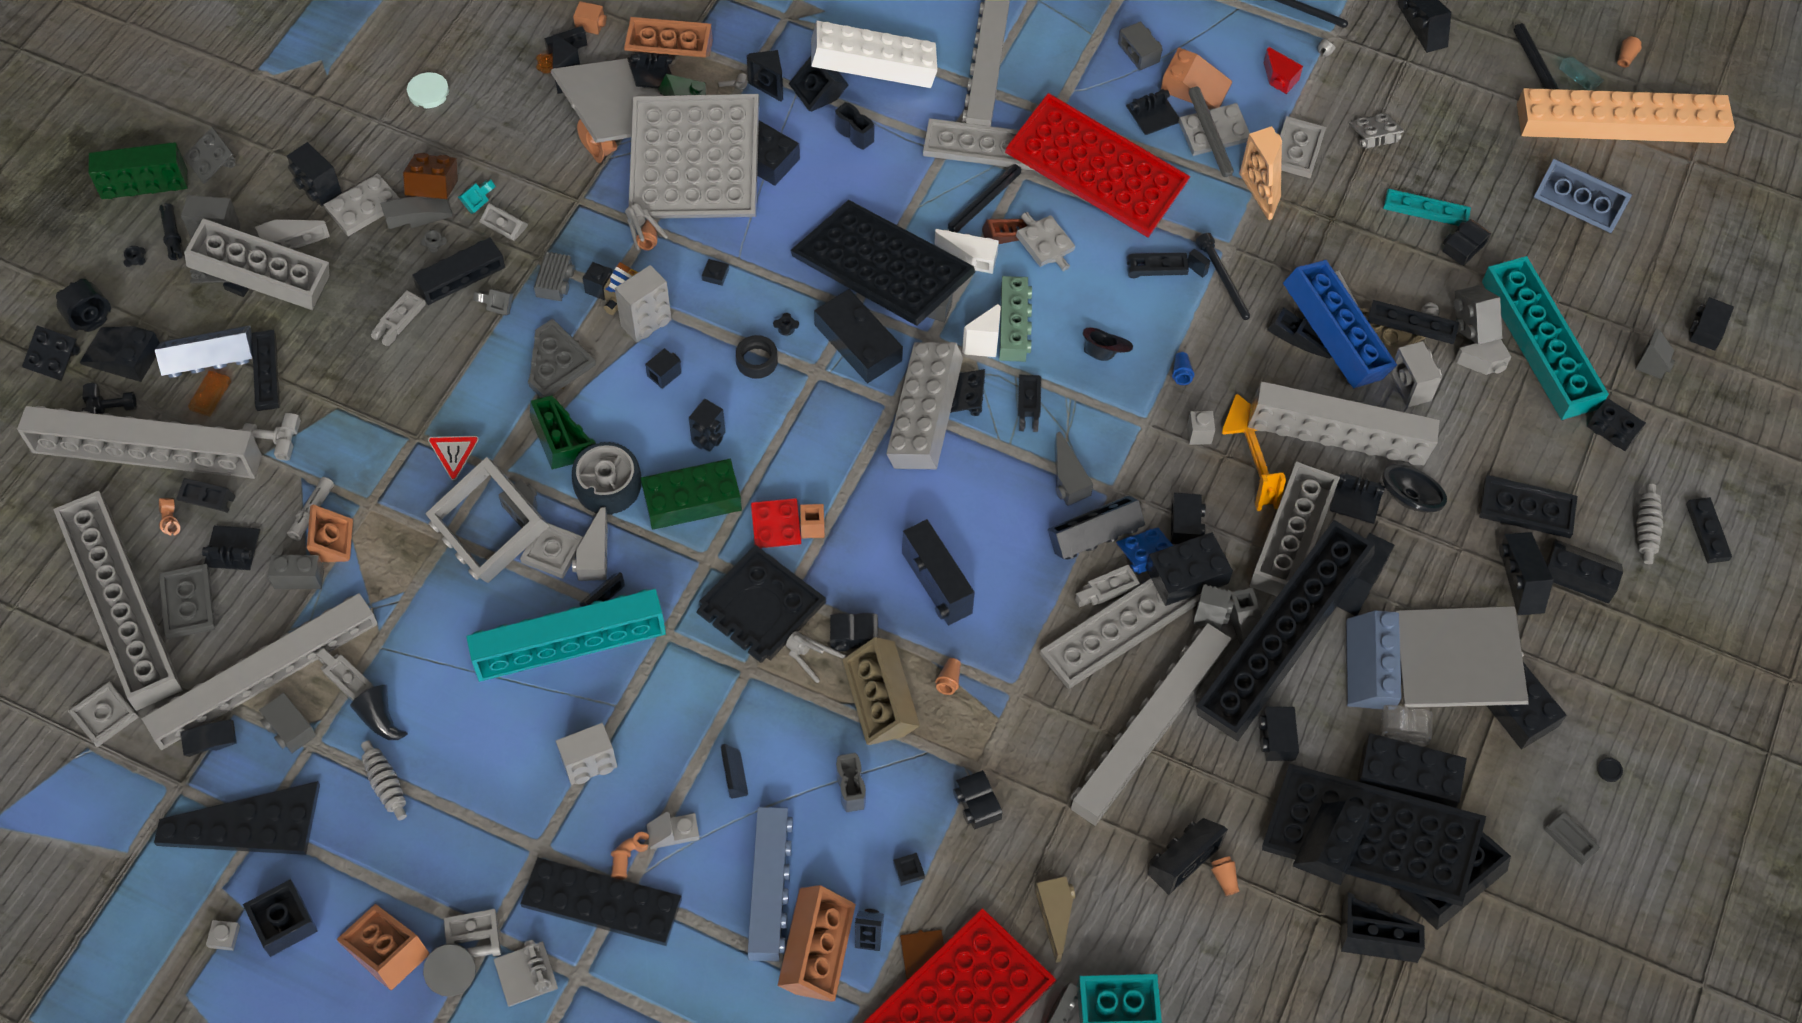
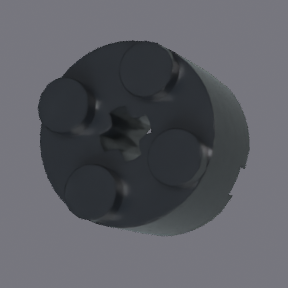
(83, 305)

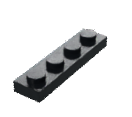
(1413, 322)
(265, 370)

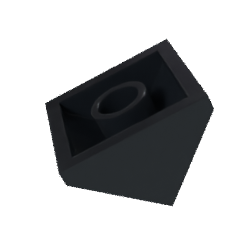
(563, 55)
(766, 73)

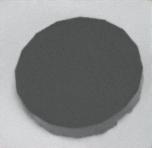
(449, 969)

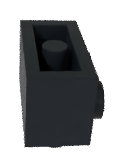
(1616, 424)
(707, 425)

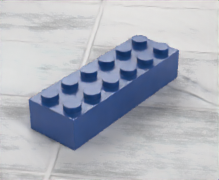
(1339, 324)

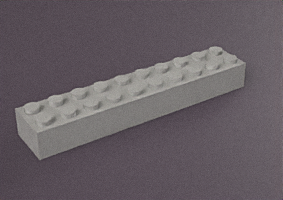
(140, 441)
(117, 601)

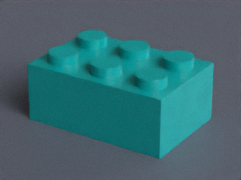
(1119, 999)

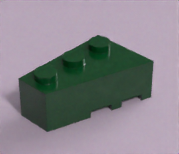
(557, 432)

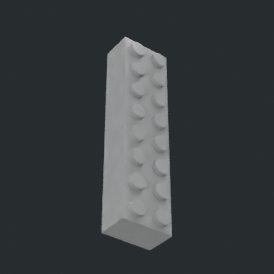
(1343, 423)

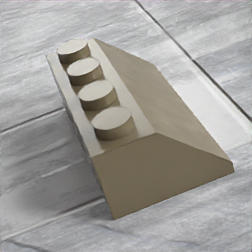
(880, 691)

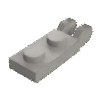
(398, 317)

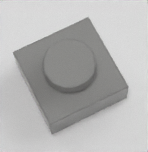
(223, 935)

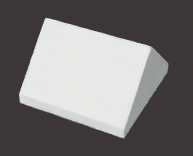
(981, 334)

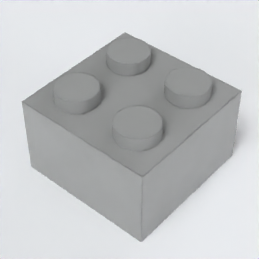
(1416, 374)
(587, 754)

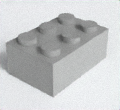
(643, 303)

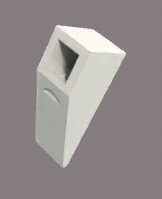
(972, 249)

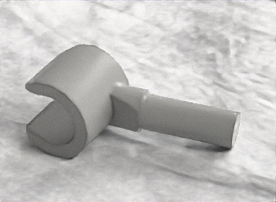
(740, 83)

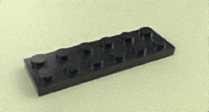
(601, 901)

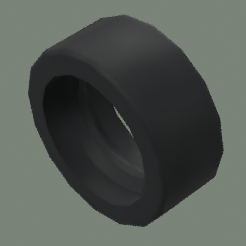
(756, 342)

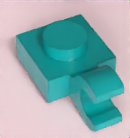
(475, 195)

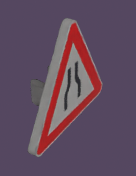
(453, 452)

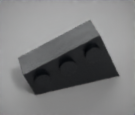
(1429, 22)
(1526, 573)
(1360, 590)

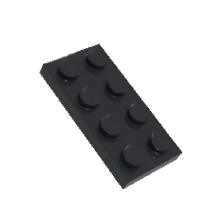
(1528, 506)

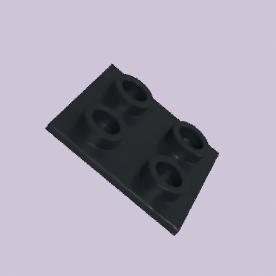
(649, 70)
(1153, 112)
(50, 353)
(969, 392)
(1357, 498)
(231, 547)

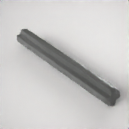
(1211, 131)

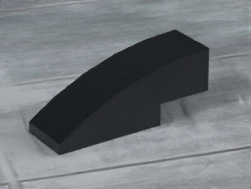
(1297, 333)

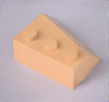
(1263, 169)

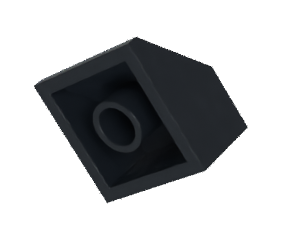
(817, 86)

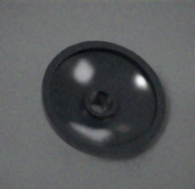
(1414, 488)

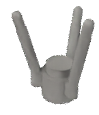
(636, 218)
(801, 644)

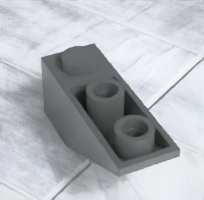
(1244, 613)

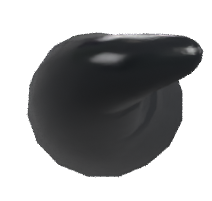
(373, 711)

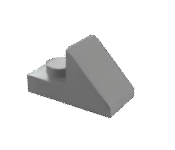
(671, 831)

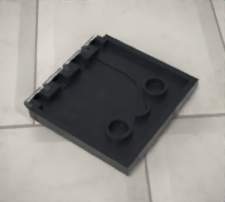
(760, 604)

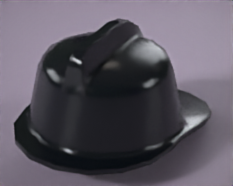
(1104, 345)

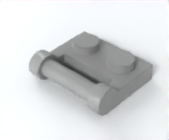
(472, 928)

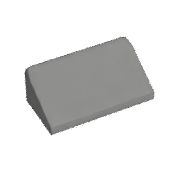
(503, 222)

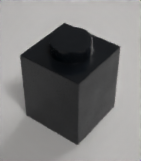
(596, 279)
(663, 368)

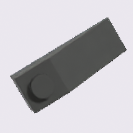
(1071, 479)

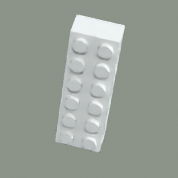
(873, 54)

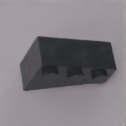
(1379, 933)

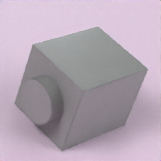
(1200, 427)

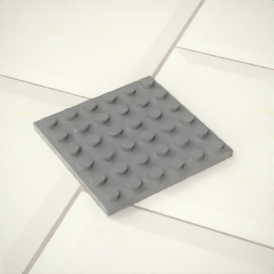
(695, 155)

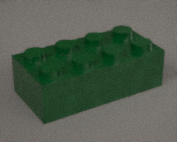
(138, 170)
(691, 494)

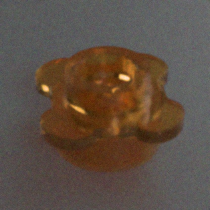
(545, 63)

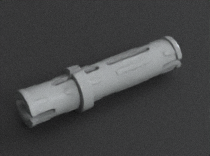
(302, 516)

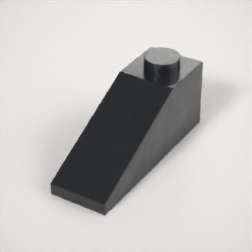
(869, 929)

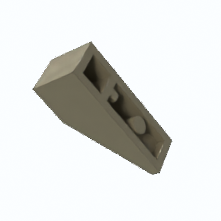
(1055, 904)

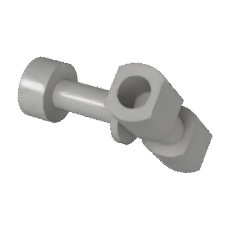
(281, 435)

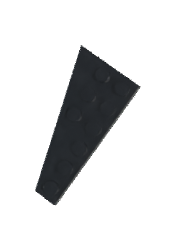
(260, 823)

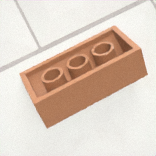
(669, 37)
(816, 943)

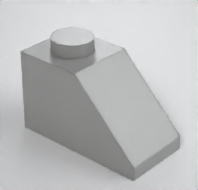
(1484, 357)

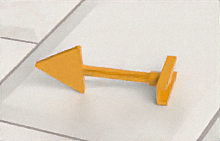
(1270, 485)

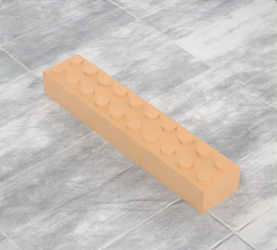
(1625, 115)

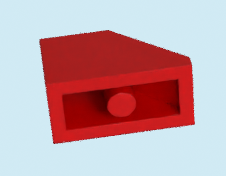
(1281, 70)

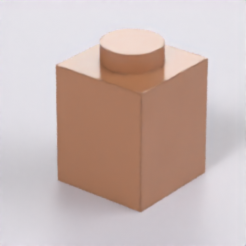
(590, 17)
(812, 521)

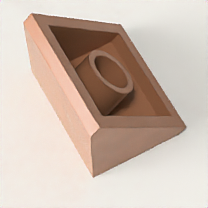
(329, 535)

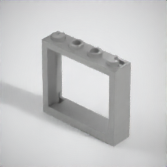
(510, 549)

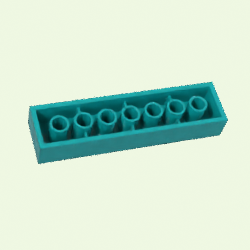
(1545, 338)
(566, 634)

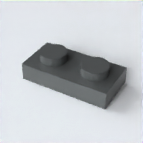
(1064, 1002)

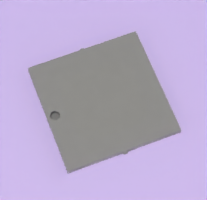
(602, 96)
(1461, 657)

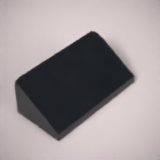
(605, 590)
(734, 771)

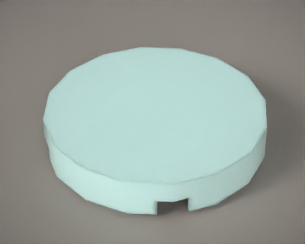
(428, 90)

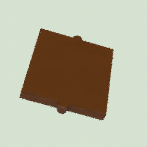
(919, 948)

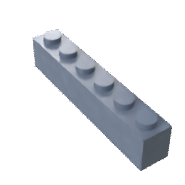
(768, 884)

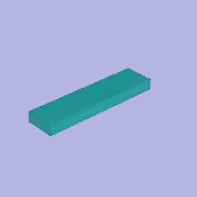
(1426, 207)

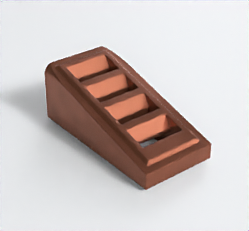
(993, 226)

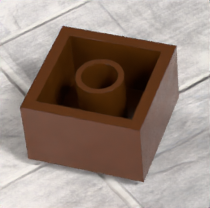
(430, 176)

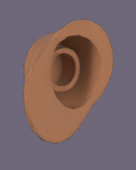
(598, 150)

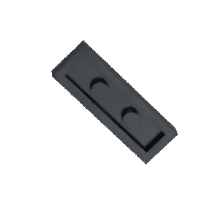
(1709, 530)

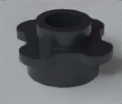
(134, 256)
(786, 330)

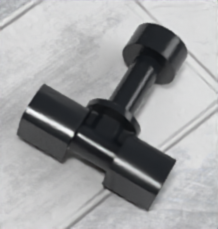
(96, 404)

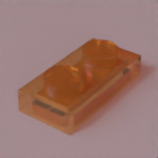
(209, 393)

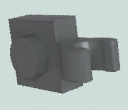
(496, 300)

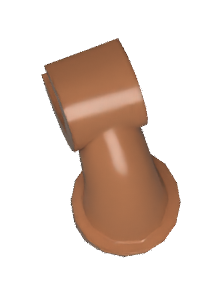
(168, 523)
(622, 853)

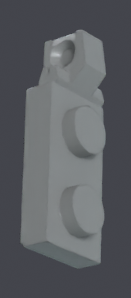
(1107, 586)
(343, 674)

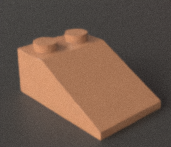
(1191, 70)
(384, 946)

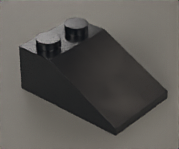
(122, 351)

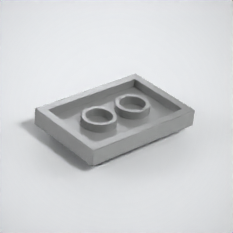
(1229, 125)
(1300, 146)
(360, 204)

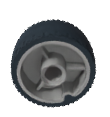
(606, 477)

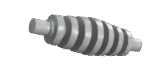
(1649, 523)
(383, 780)

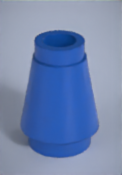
(1182, 371)

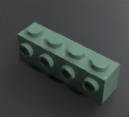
(1014, 319)

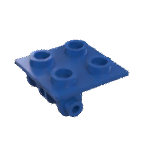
(1141, 545)

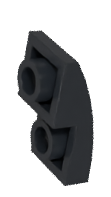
(207, 737)

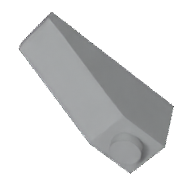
(293, 233)
(592, 550)

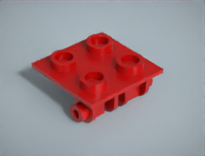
(776, 523)

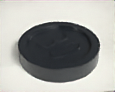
(1610, 770)

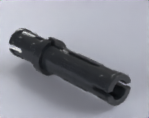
(171, 236)

